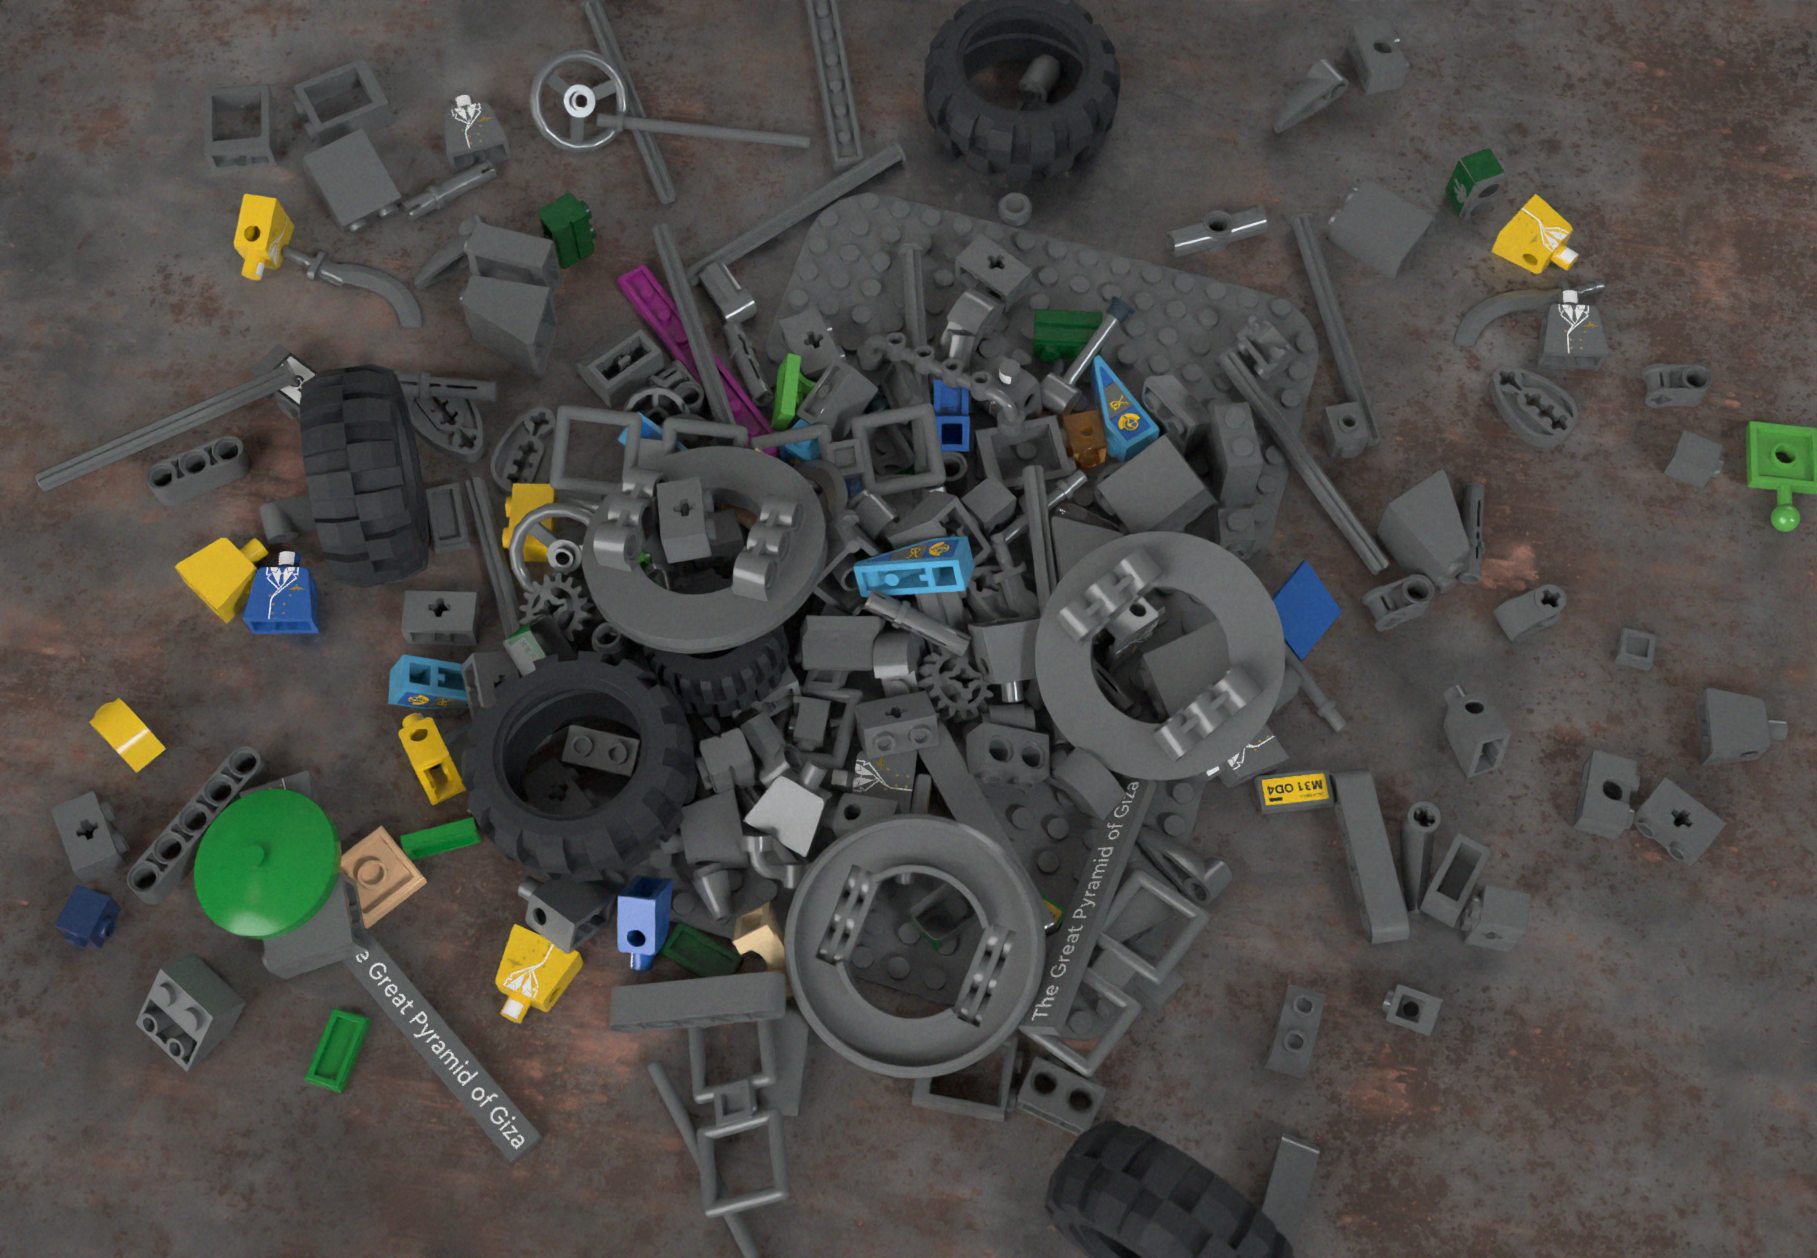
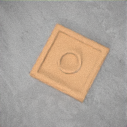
(381, 873)

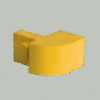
(126, 734)

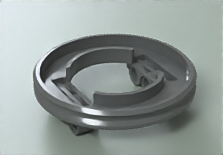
(769, 576)
(1213, 723)
(832, 912)

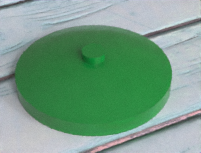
(267, 864)

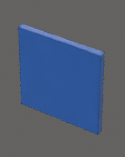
(1304, 609)

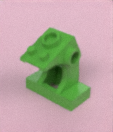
(789, 392)

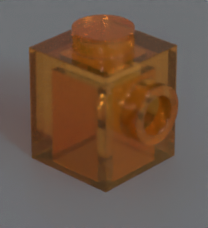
(1085, 439)

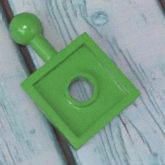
(1769, 473)

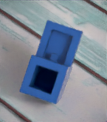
(951, 416)

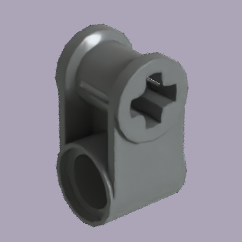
(683, 384)
(1671, 384)
(1393, 604)
(1530, 612)

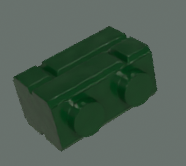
(569, 228)
(1063, 333)

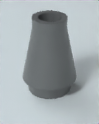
(714, 889)

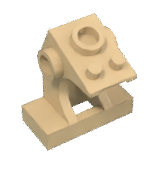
(762, 934)

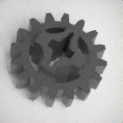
(568, 613)
(954, 684)

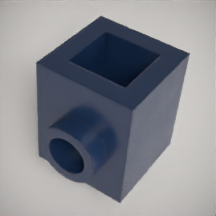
(88, 918)

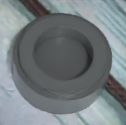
(1015, 209)

